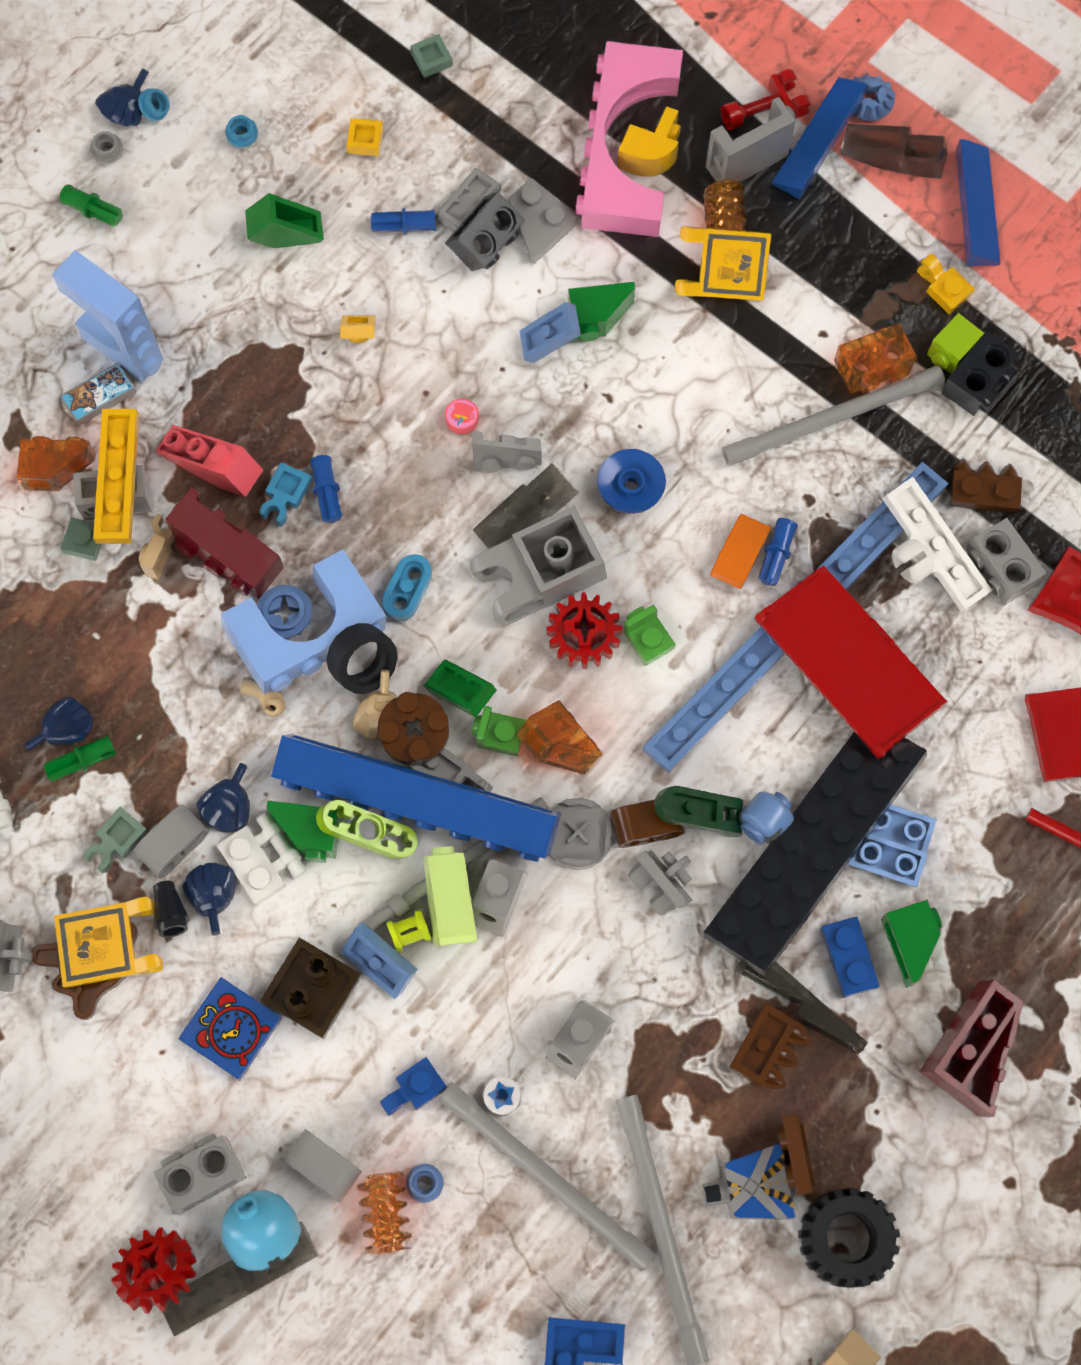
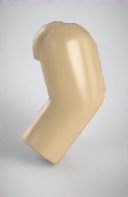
(272, 702)

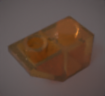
(51, 463)
(559, 740)

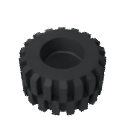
(881, 1238)

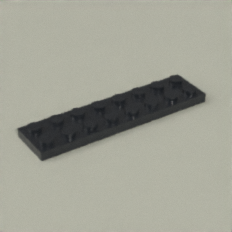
(811, 852)

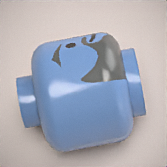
(766, 817)

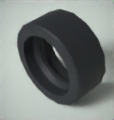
(349, 641)

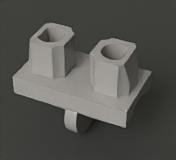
(672, 893)
(11, 955)

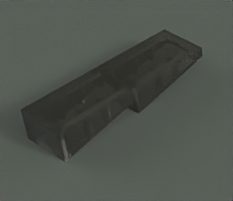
(811, 1010)
(231, 1284)

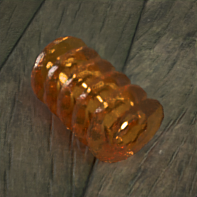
(725, 205)
(384, 1213)

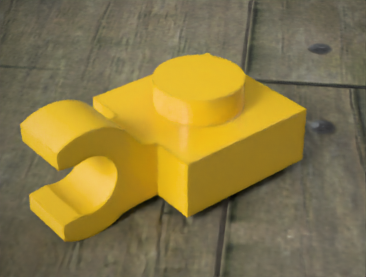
(947, 287)

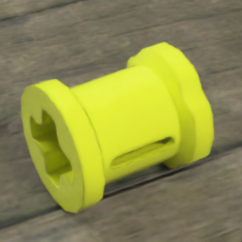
(403, 940)

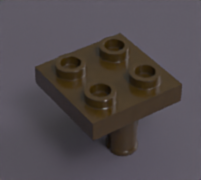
(311, 988)

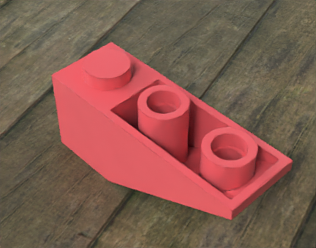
(211, 459)

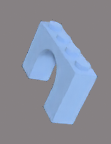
(112, 318)
(276, 660)

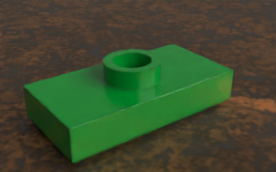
(460, 688)

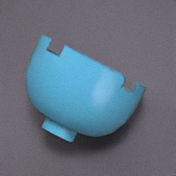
(259, 1229)

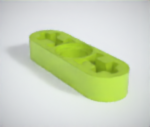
(340, 830)

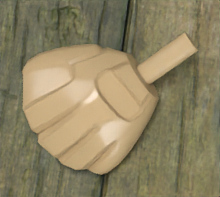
(369, 711)

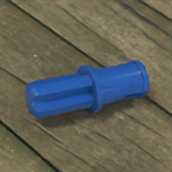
(403, 221)
(326, 488)
(777, 551)

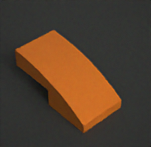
(740, 551)

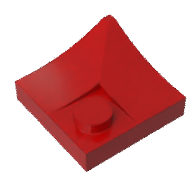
(1061, 592)

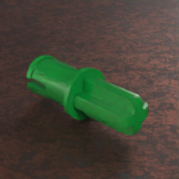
(90, 205)
(80, 758)

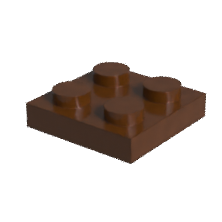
(793, 1139)

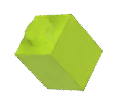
(954, 343)

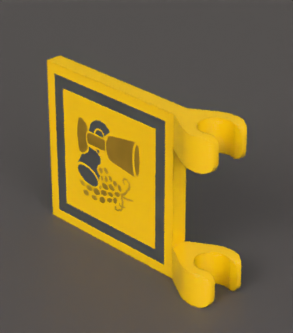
(731, 263)
(99, 943)

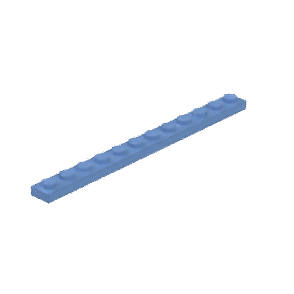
(761, 652)

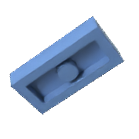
(549, 332)
(378, 960)

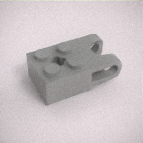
(534, 571)

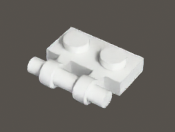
(252, 866)

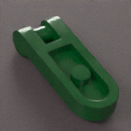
(699, 810)

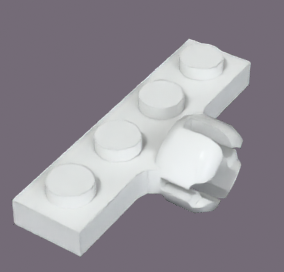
(932, 547)

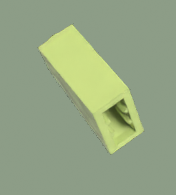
(449, 898)

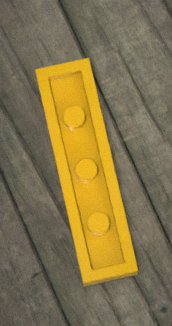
(116, 476)

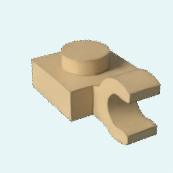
(156, 553)

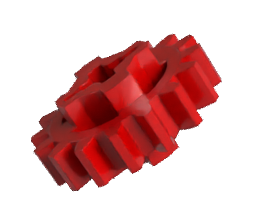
(597, 630)
(154, 1270)

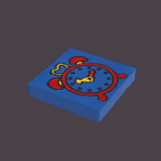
(230, 1028)

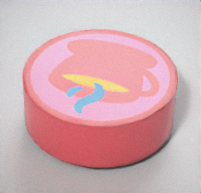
(461, 416)

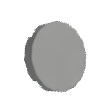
(582, 834)

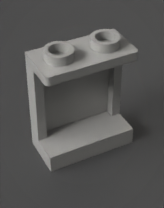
(754, 150)

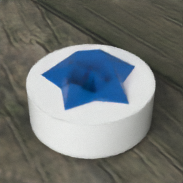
(501, 1096)

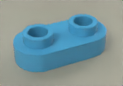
(407, 589)

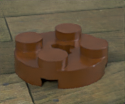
(418, 748)

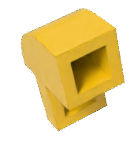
(650, 152)

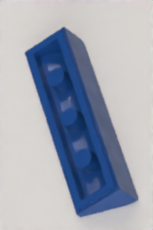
(820, 136)
(977, 204)

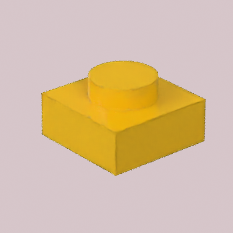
(364, 137)
(357, 327)

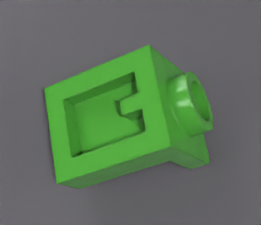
(647, 634)
(497, 732)

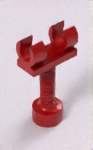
(779, 85)

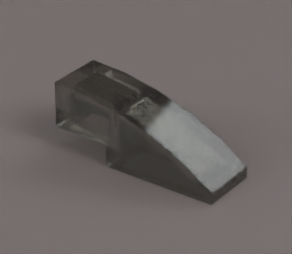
(896, 149)
(527, 506)

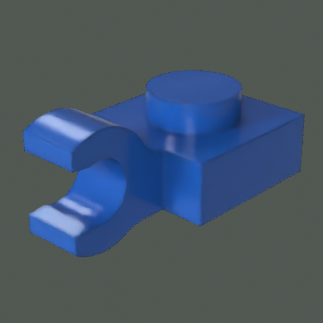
(418, 1086)

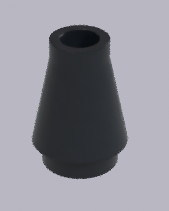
(169, 911)

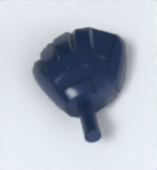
(121, 102)
(63, 724)
(226, 804)
(210, 891)

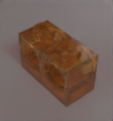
(871, 352)

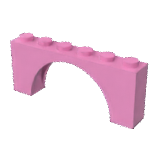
(610, 197)

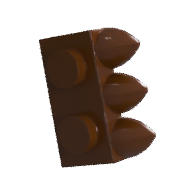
(985, 489)
(767, 1046)

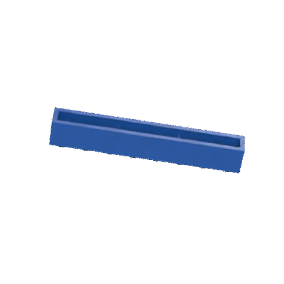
(417, 796)

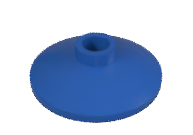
(635, 467)

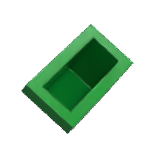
(282, 223)
(600, 307)
(303, 831)
(912, 937)

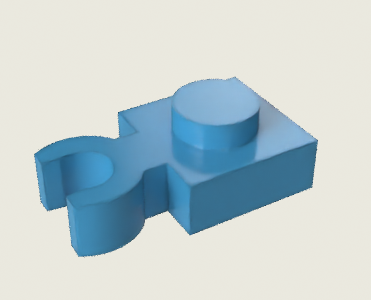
(286, 490)

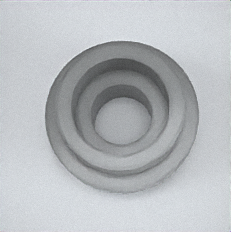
(104, 140)

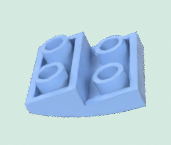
(897, 846)

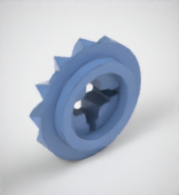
(884, 100)
(296, 600)

